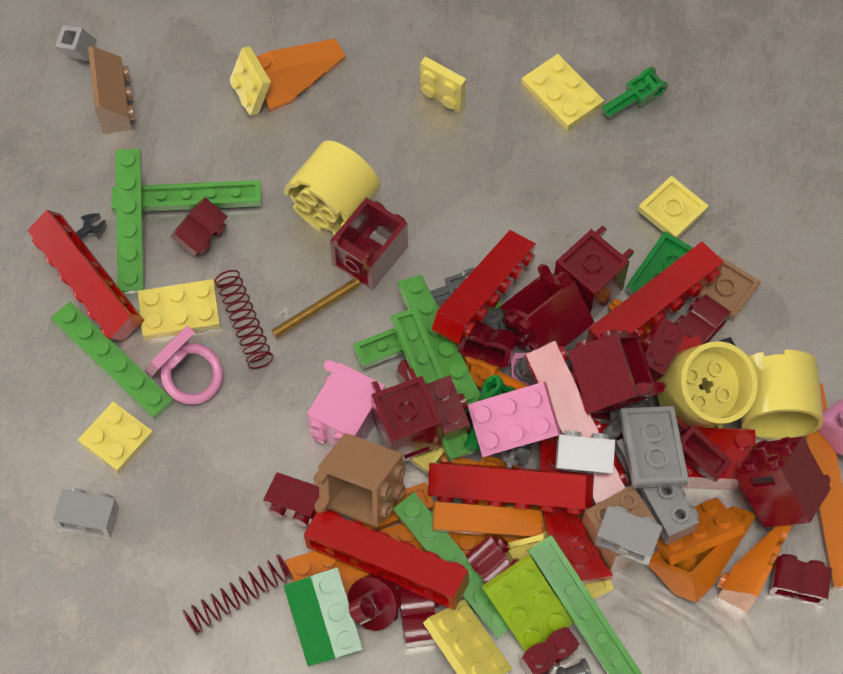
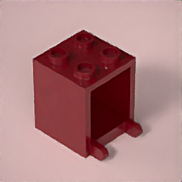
(362, 256)
(596, 269)
(547, 311)
(613, 371)
(407, 417)
(783, 482)

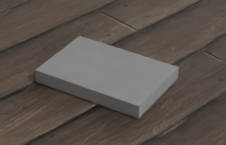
(653, 447)

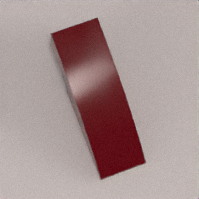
(701, 452)

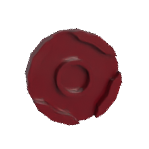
(374, 602)

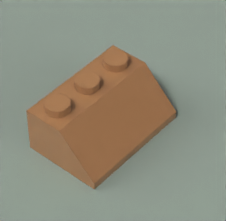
(111, 91)

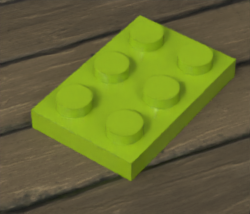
(527, 603)

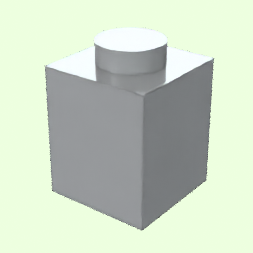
(75, 42)

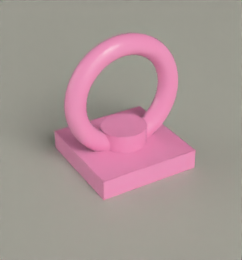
(173, 354)

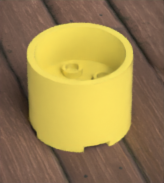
(331, 186)
(726, 379)
(786, 397)

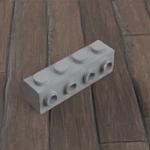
(664, 503)

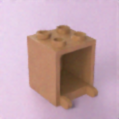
(360, 480)
(594, 516)

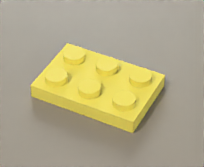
(562, 92)
(174, 307)
(466, 642)

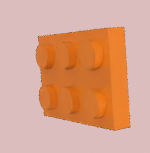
(714, 528)

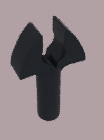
(88, 229)

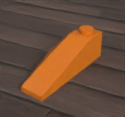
(297, 68)
(698, 574)
(749, 574)

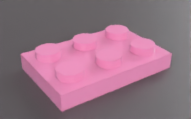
(514, 419)

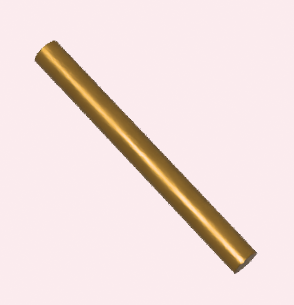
(316, 307)

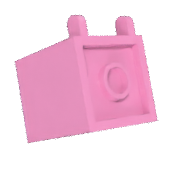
(342, 405)

